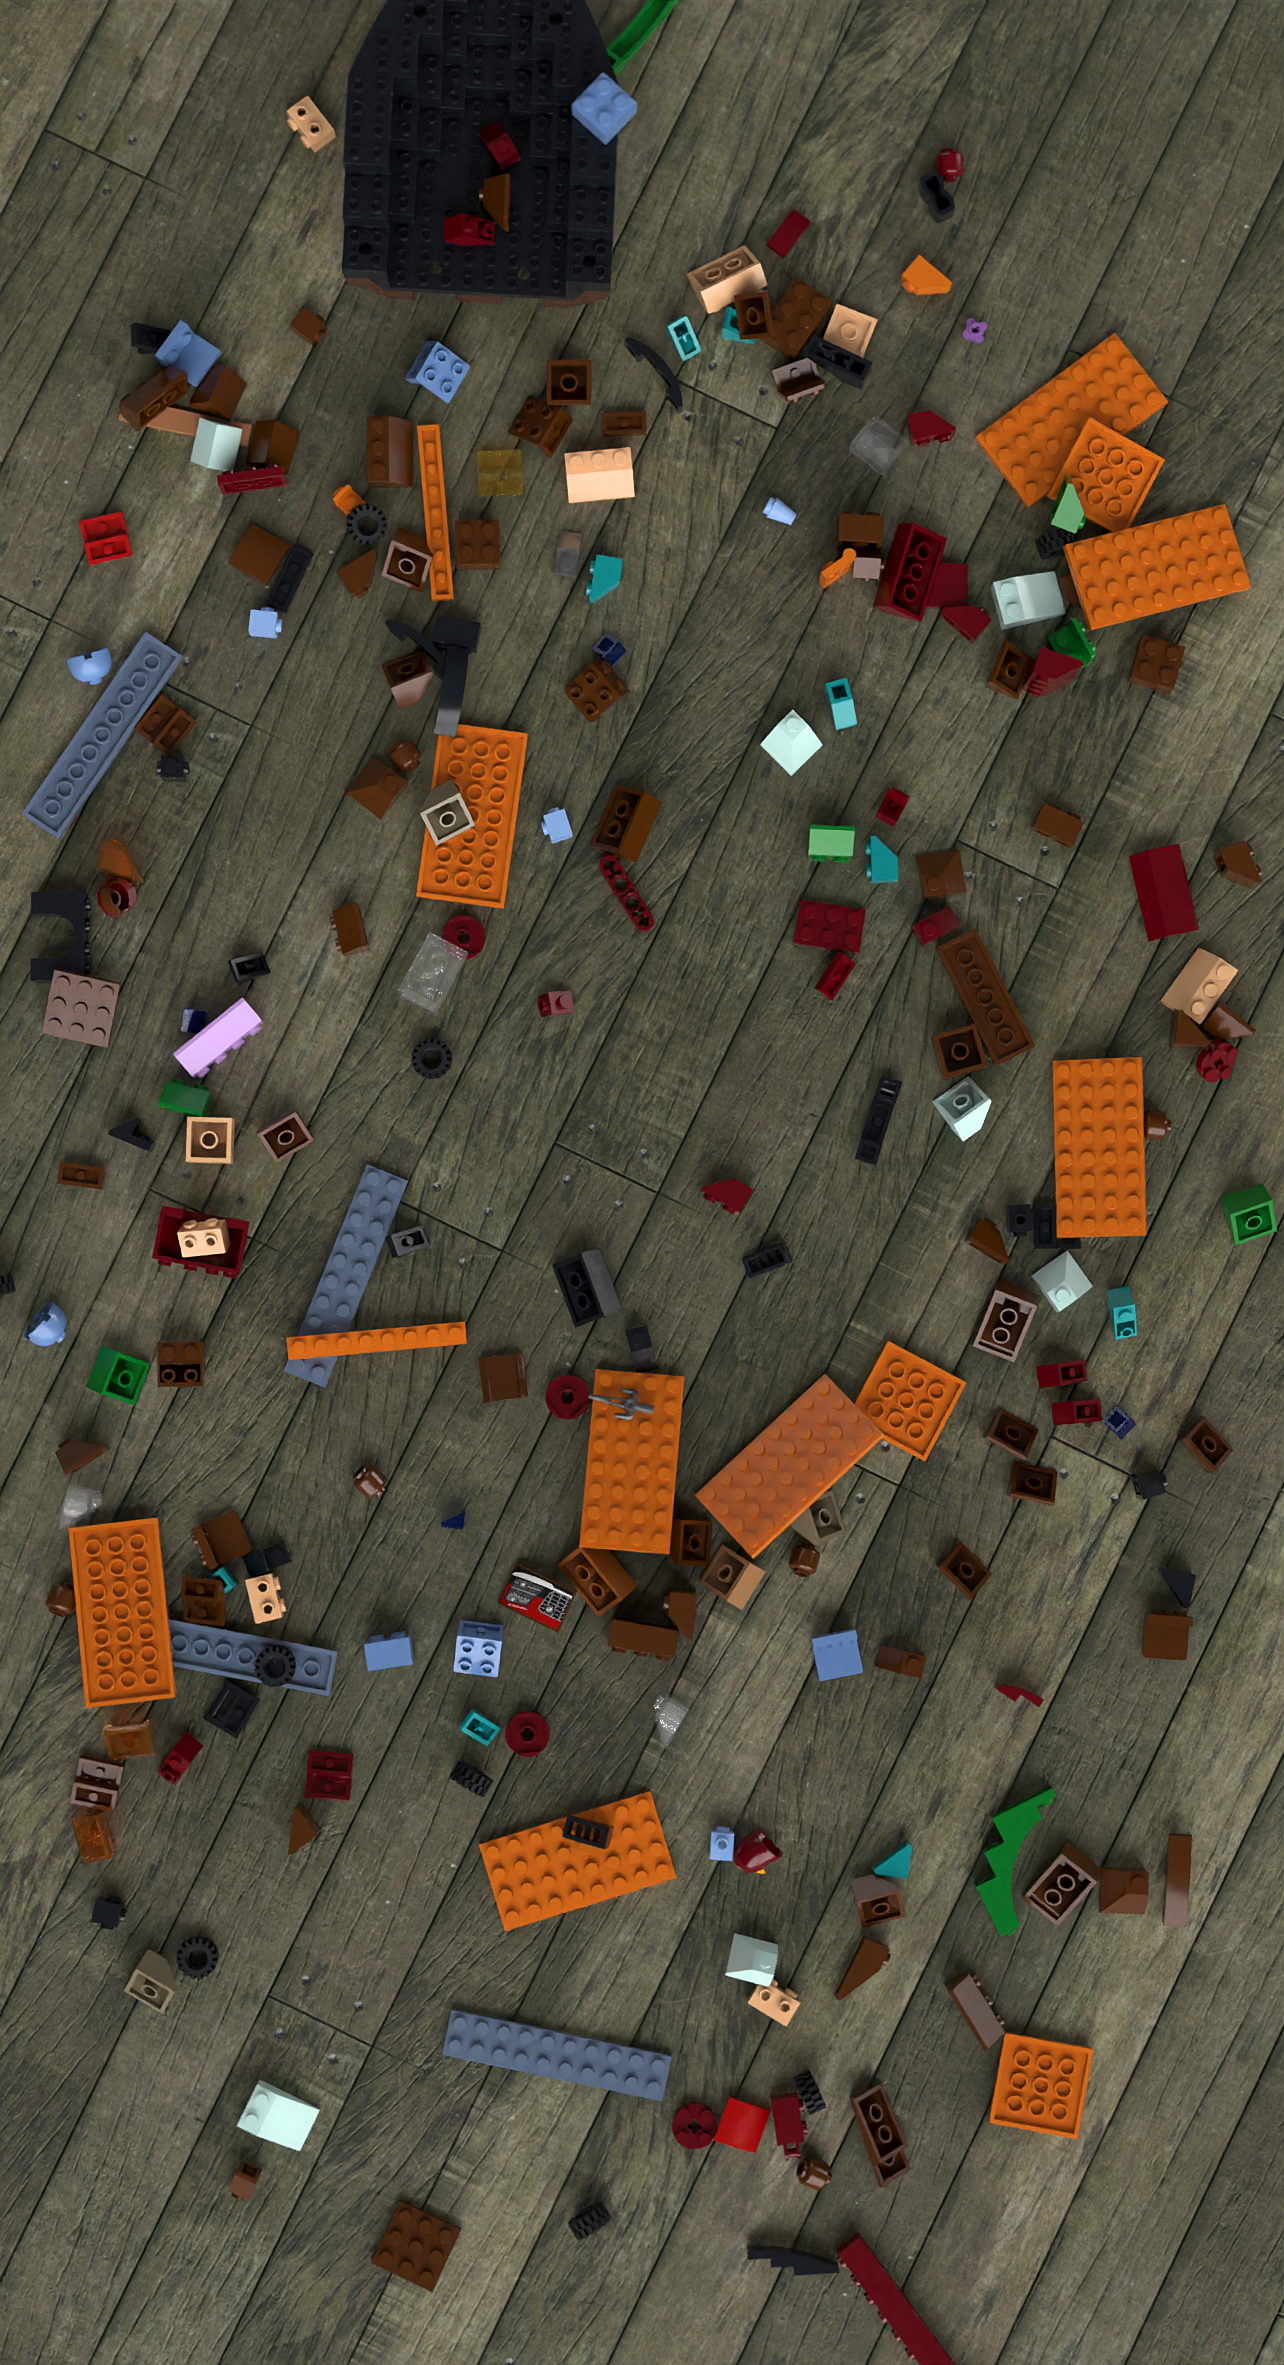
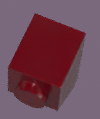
(499, 145)
(967, 620)
(935, 926)
(1061, 1373)
(1076, 1412)

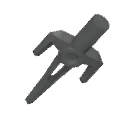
(630, 1404)

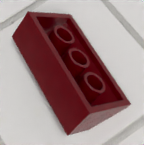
(909, 571)
(1050, 672)

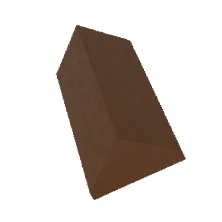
(880, 2134)

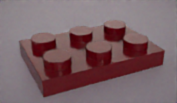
(252, 479)
(829, 926)

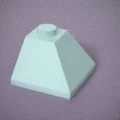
(791, 742)
(964, 1108)
(1062, 1281)
(752, 1960)

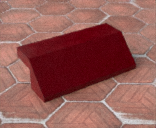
(1163, 892)

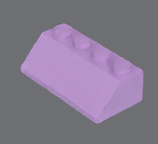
(218, 1038)

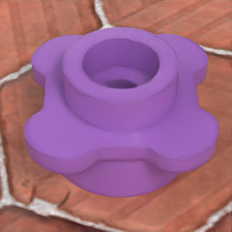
(974, 336)

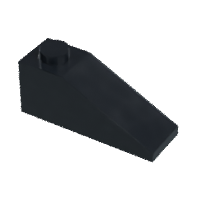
(839, 362)

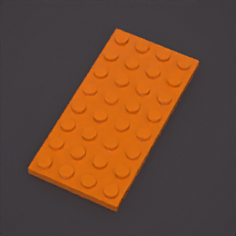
(1040, 431)
(1156, 567)
(488, 775)
(1099, 1147)
(632, 1464)
(789, 1465)
(122, 1612)
(547, 1875)

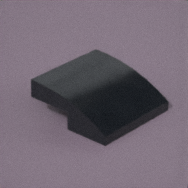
(1045, 1230)

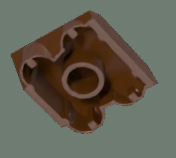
(503, 1377)

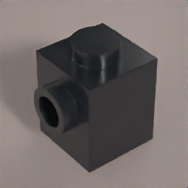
(173, 768)
(1024, 1214)
(109, 1912)

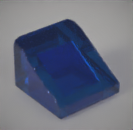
(609, 649)
(193, 1020)
(1119, 1422)
(455, 1522)

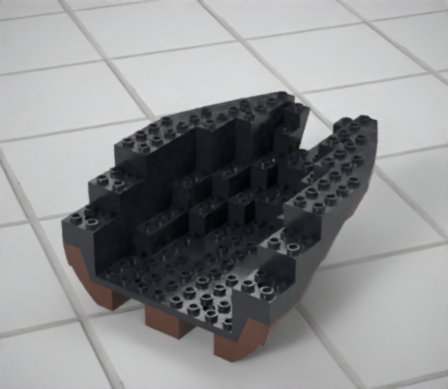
(415, 153)

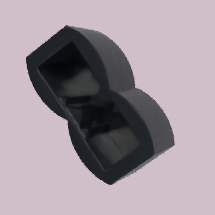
(933, 193)

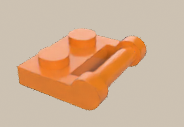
(833, 571)

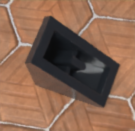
(249, 968)
(1180, 1583)

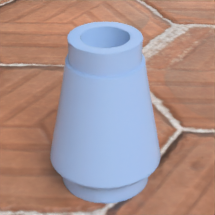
(778, 511)

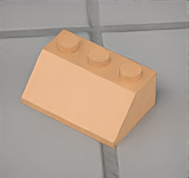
(725, 277)
(599, 475)
(1199, 985)

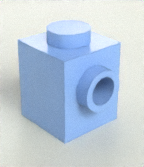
(264, 623)
(556, 825)
(721, 1844)

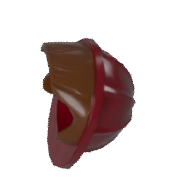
(116, 897)

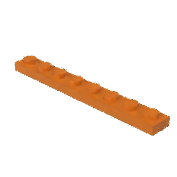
(435, 512)
(376, 1340)

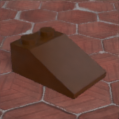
(1006, 1320)
(1063, 1884)

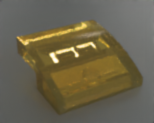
(499, 472)

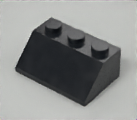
(587, 1287)

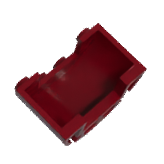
(168, 1248)

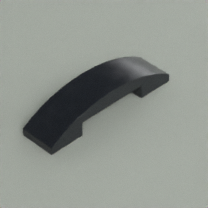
(641, 351)
(403, 631)
(451, 691)
(878, 1120)

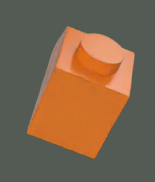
(924, 278)

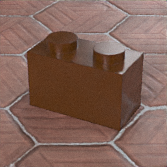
(1057, 825)

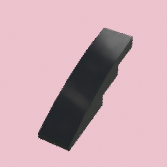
(801, 2261)

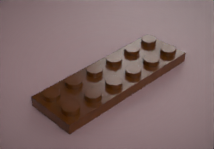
(985, 997)

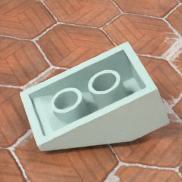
(1027, 599)
(278, 2116)

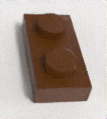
(624, 423)
(81, 1175)

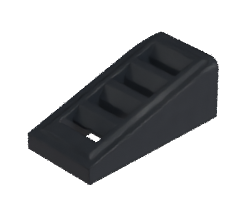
(784, 1251)
(608, 1829)

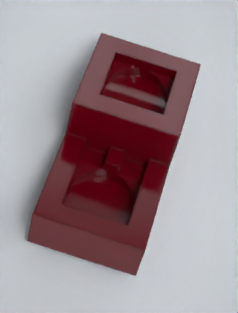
(788, 233)
(1014, 1692)

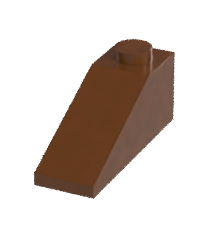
(864, 1964)

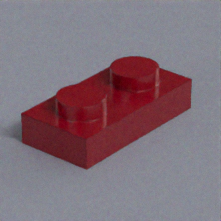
(835, 976)

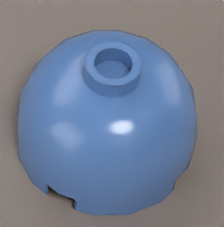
(91, 665)
(48, 1326)

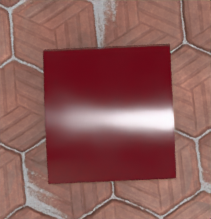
(949, 586)
(329, 1776)

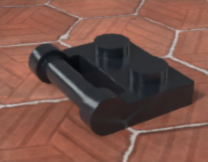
(238, 1712)

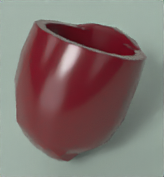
(755, 1852)

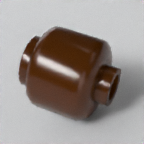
(404, 755)
(1156, 1125)
(369, 1481)
(804, 1560)
(61, 1599)
(813, 2173)

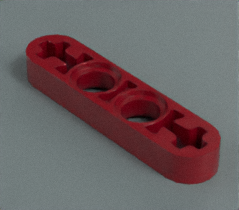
(623, 895)

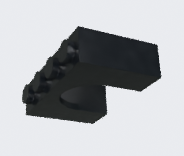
(75, 908)

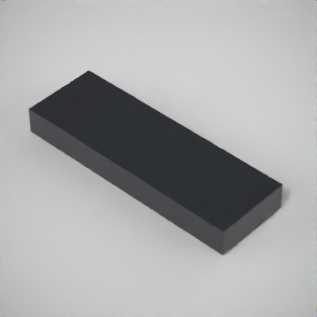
(289, 579)

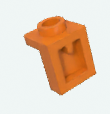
(346, 499)

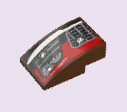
(537, 1597)

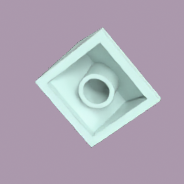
(216, 445)

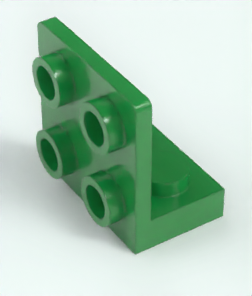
(1073, 642)

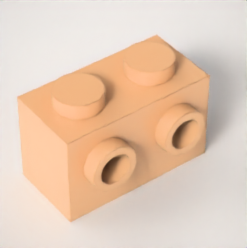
(310, 124)
(203, 1237)
(265, 1597)
(774, 2001)

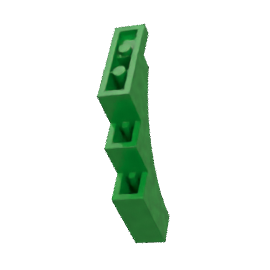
(1013, 1826)

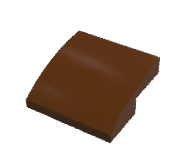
(259, 554)
(165, 725)
(203, 1601)
(97, 1783)

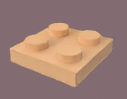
(850, 330)

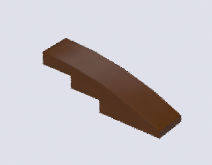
(1177, 1880)

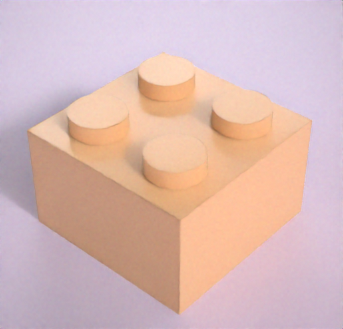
(210, 1140)

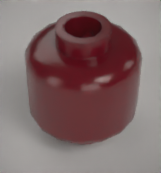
(949, 164)

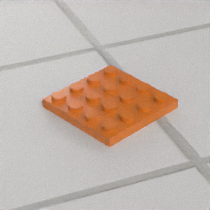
(1108, 475)
(908, 1399)
(1040, 2085)

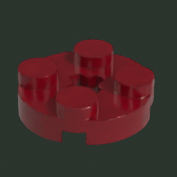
(471, 927)
(1223, 1054)
(567, 1384)
(535, 1723)
(685, 2116)

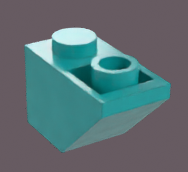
(606, 576)
(840, 703)
(883, 862)
(1122, 1312)

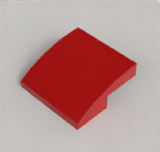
(105, 538)
(742, 2124)

